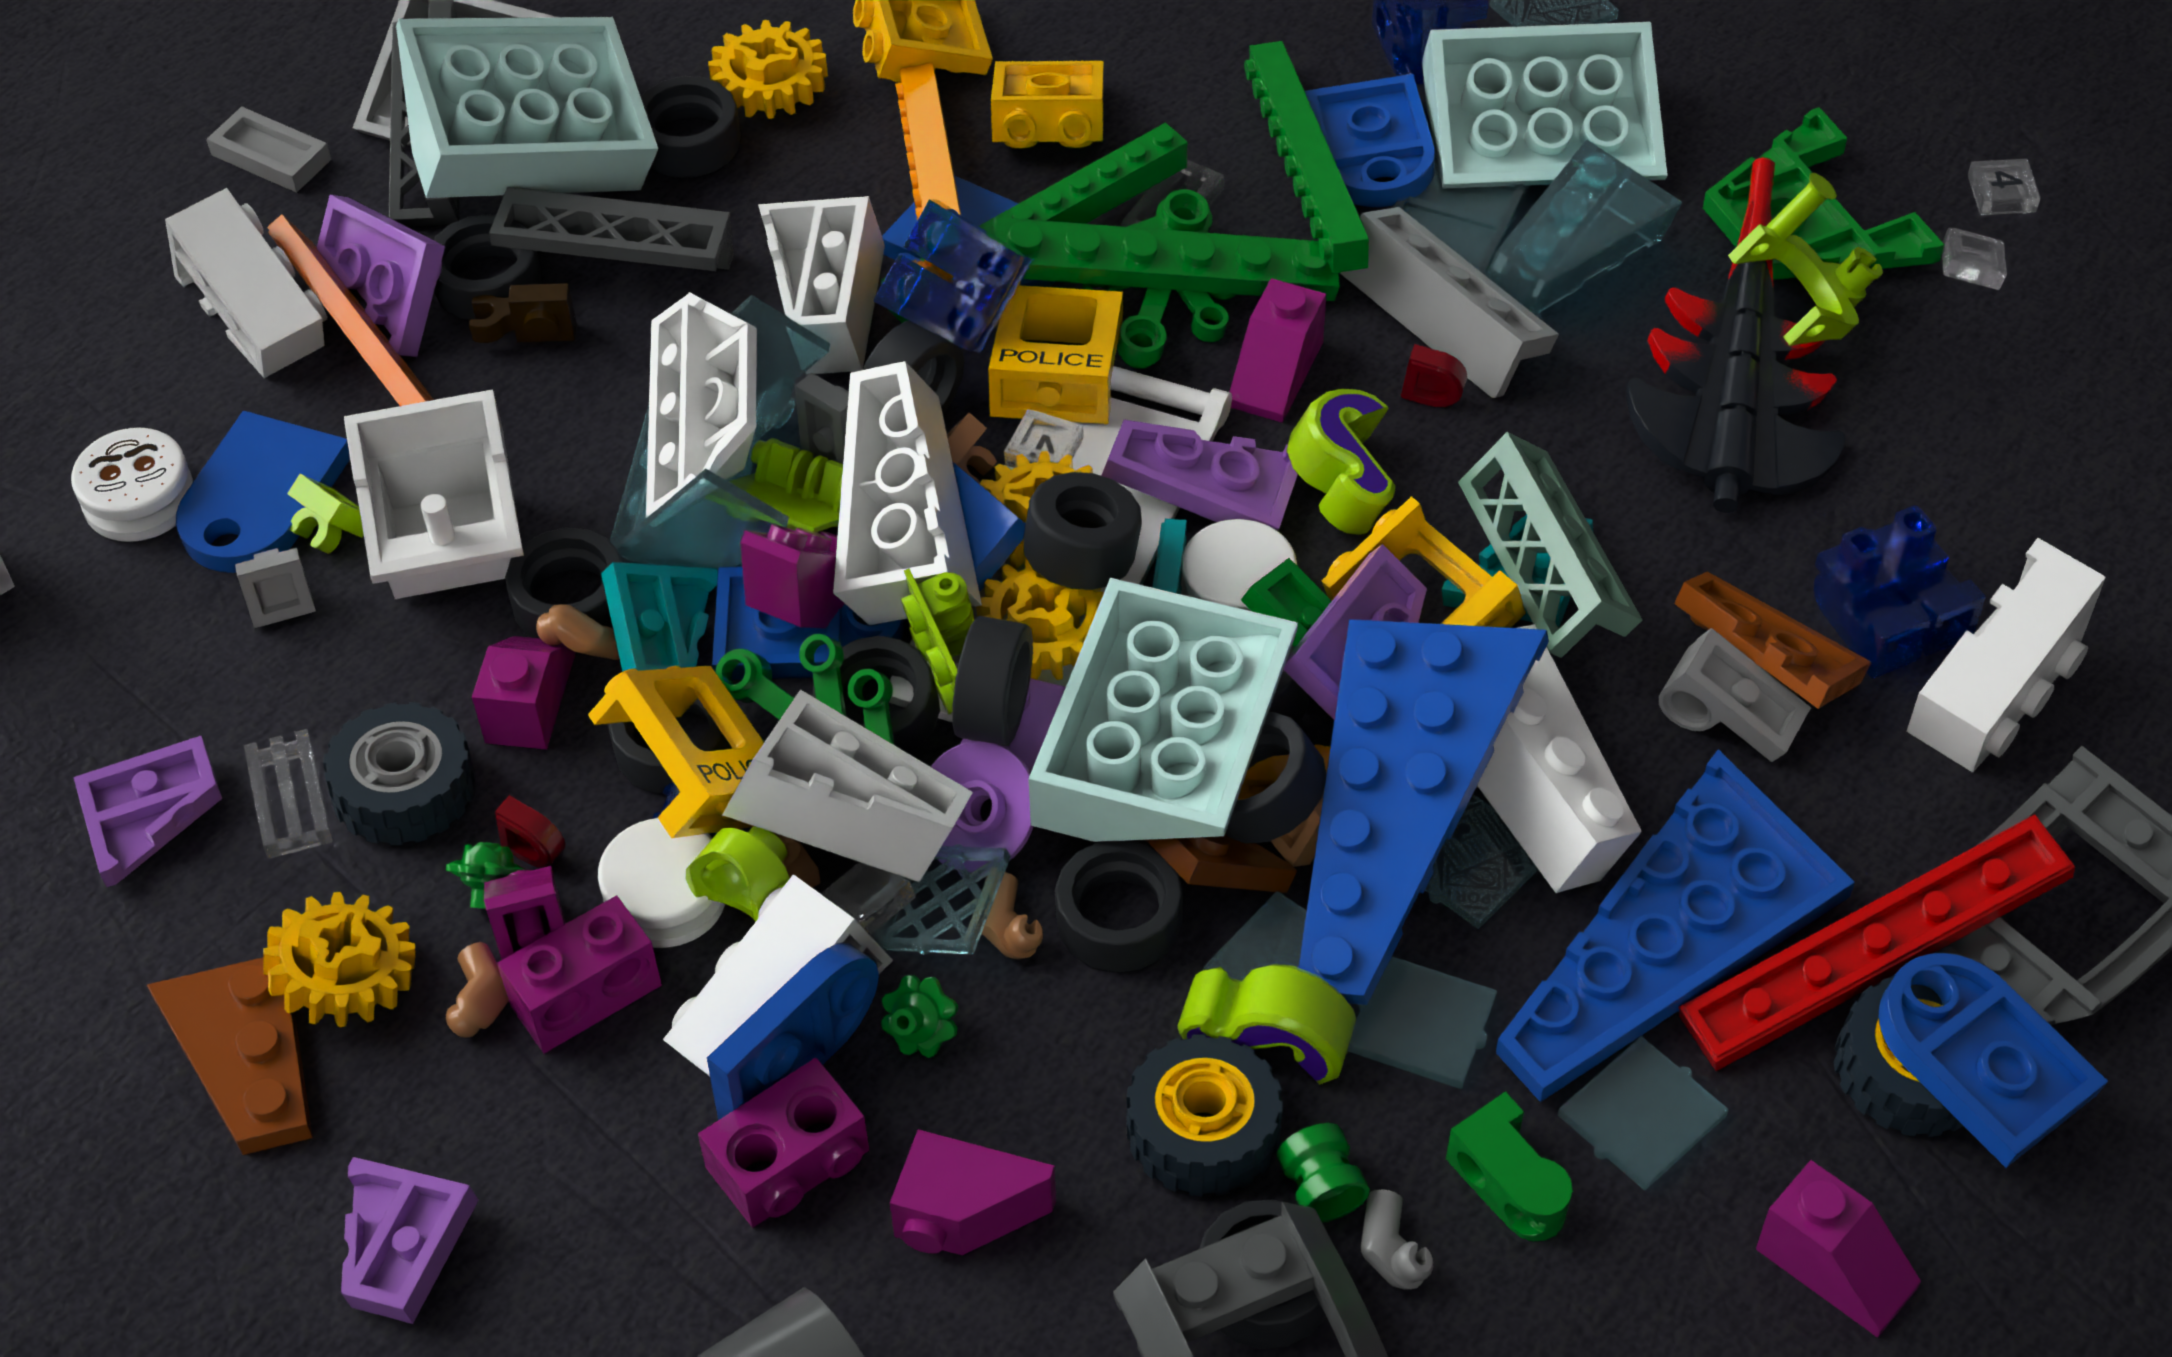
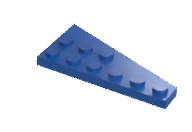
(1402, 766)
(1686, 914)

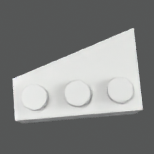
(2010, 661)
(789, 932)

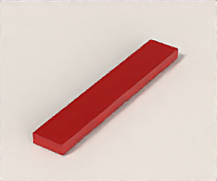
(1875, 942)

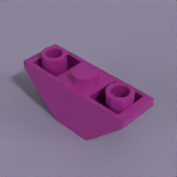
(791, 575)

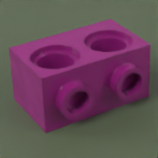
(580, 974)
(773, 1131)

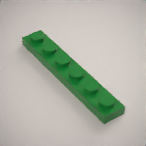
(1165, 258)

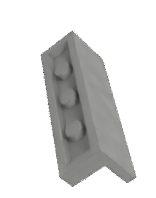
(1448, 300)

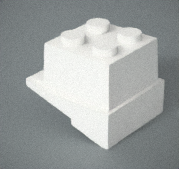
(434, 493)

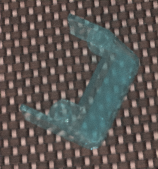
(709, 514)

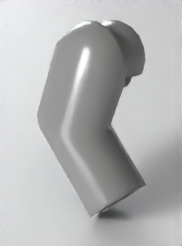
(1384, 1247)

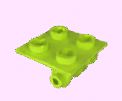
(795, 484)
(939, 624)

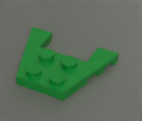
(1830, 227)

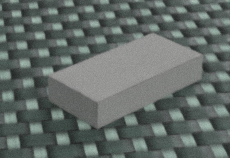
(269, 149)

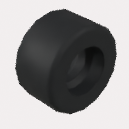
(1082, 530)

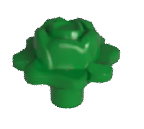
(482, 864)
(919, 1015)

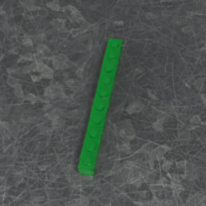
(1307, 158)
(1103, 183)

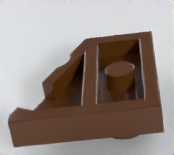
(1225, 863)

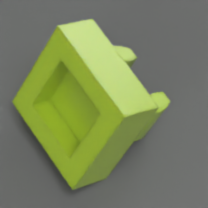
(324, 508)

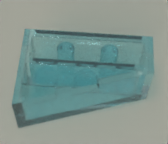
(1580, 227)

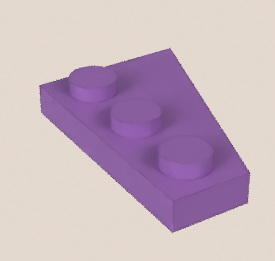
(1203, 475)
(1376, 592)

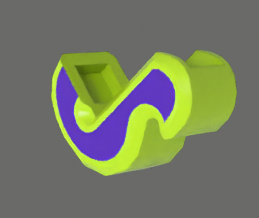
(1331, 458)
(1271, 1010)

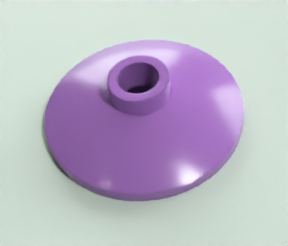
(994, 775)

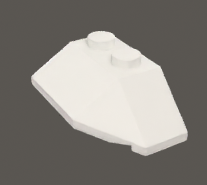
(698, 396)

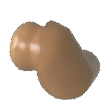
(576, 632)
(1008, 930)
(481, 997)

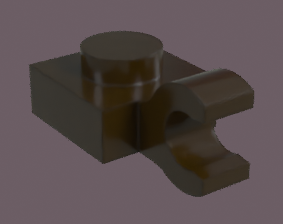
(532, 310)

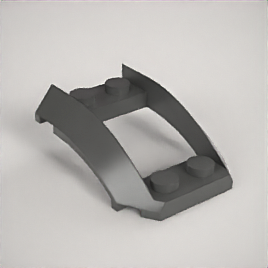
(2131, 835)
(1244, 1278)

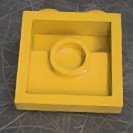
(921, 33)
(1047, 103)

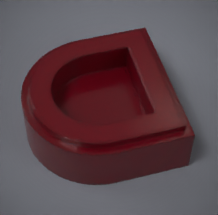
(1433, 378)
(528, 833)

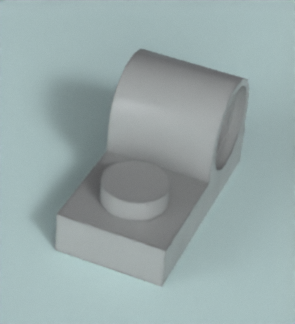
(1726, 686)

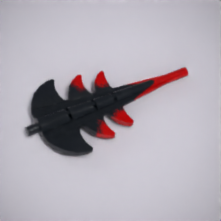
(1733, 422)

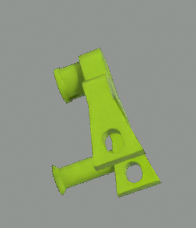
(1831, 285)

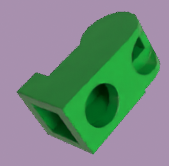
(1508, 1173)

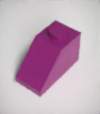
(1278, 349)
(521, 691)
(522, 908)
(966, 1194)
(1838, 1248)

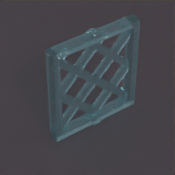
(981, 906)

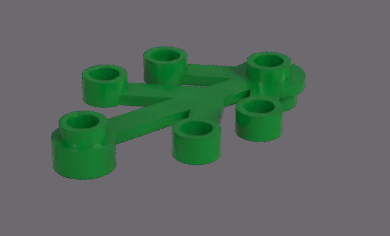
(1146, 327)
(759, 687)

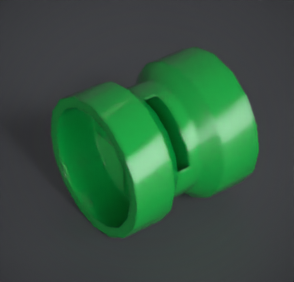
(1321, 1169)

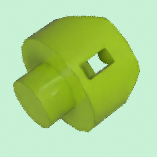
(739, 869)

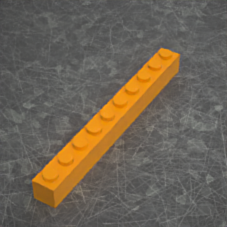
(926, 140)

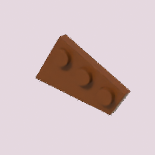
(1777, 643)
(241, 1051)

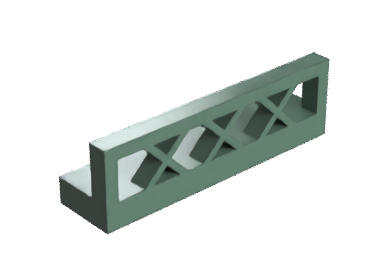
(1564, 535)

